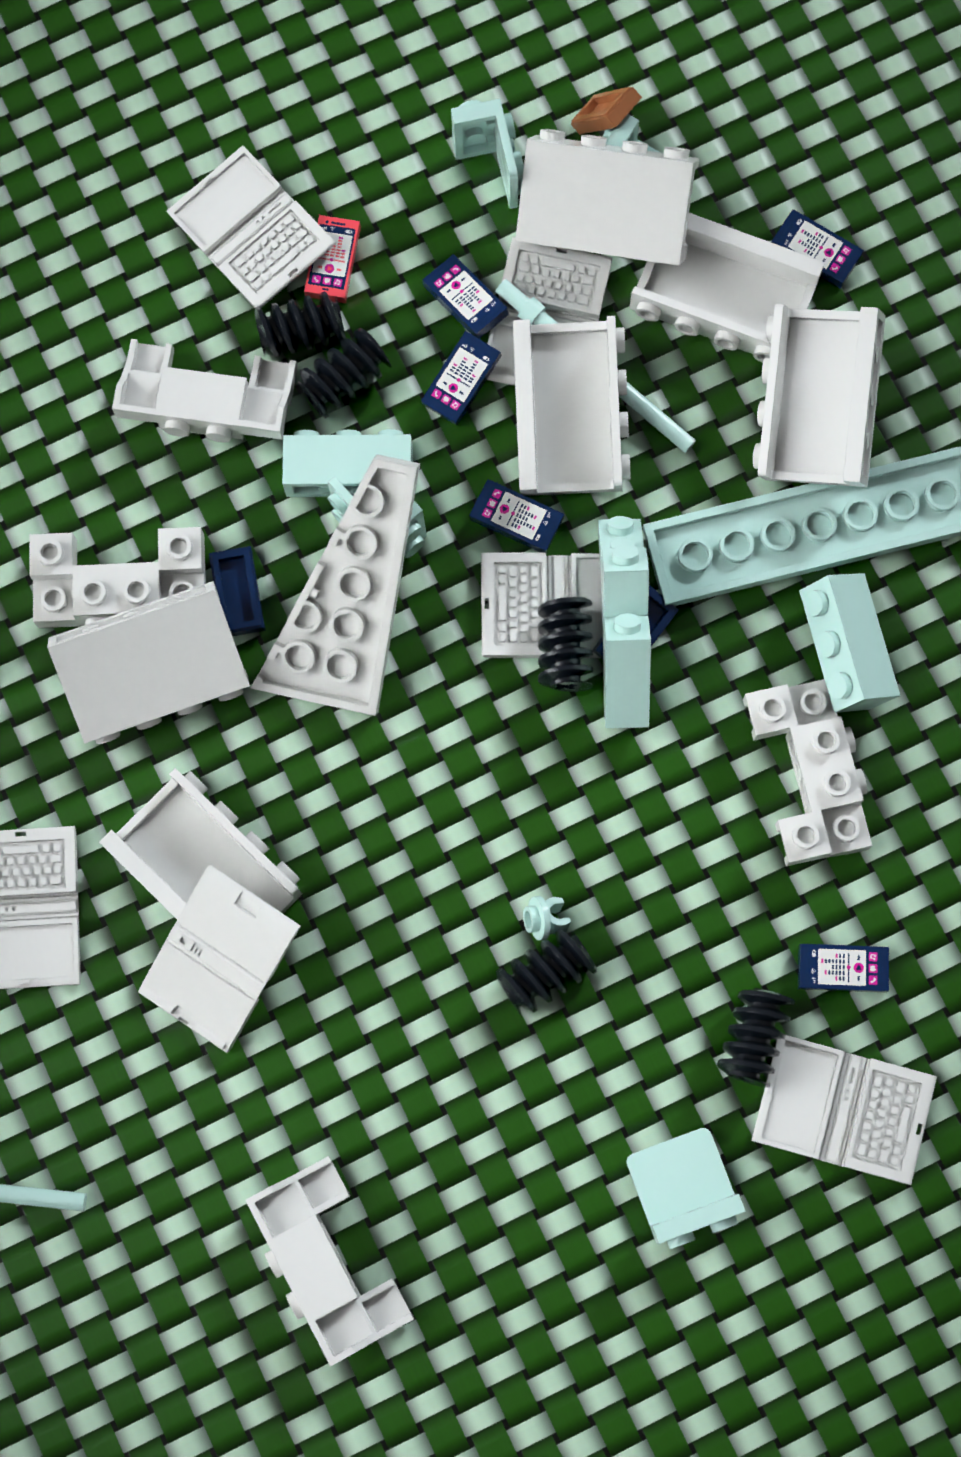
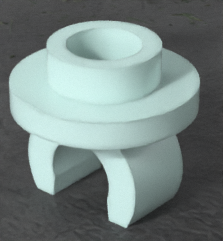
(540, 921)

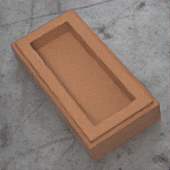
(605, 110)

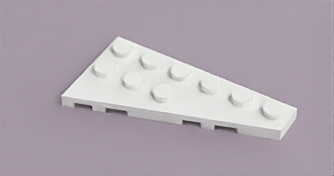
(344, 618)

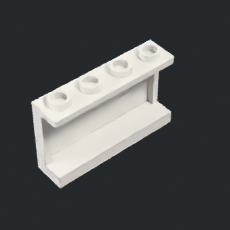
(606, 197)
(726, 286)
(819, 396)
(570, 407)
(148, 663)
(183, 834)

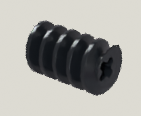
(299, 324)
(342, 371)
(562, 644)
(545, 971)
(754, 1035)

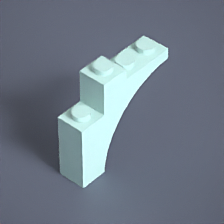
(625, 623)

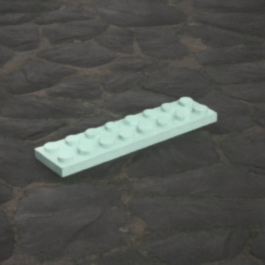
(806, 529)

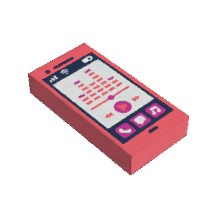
(334, 268)

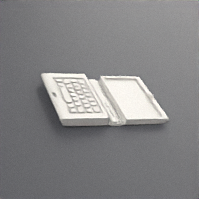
(250, 227)
(566, 284)
(522, 582)
(39, 908)
(218, 958)
(844, 1109)

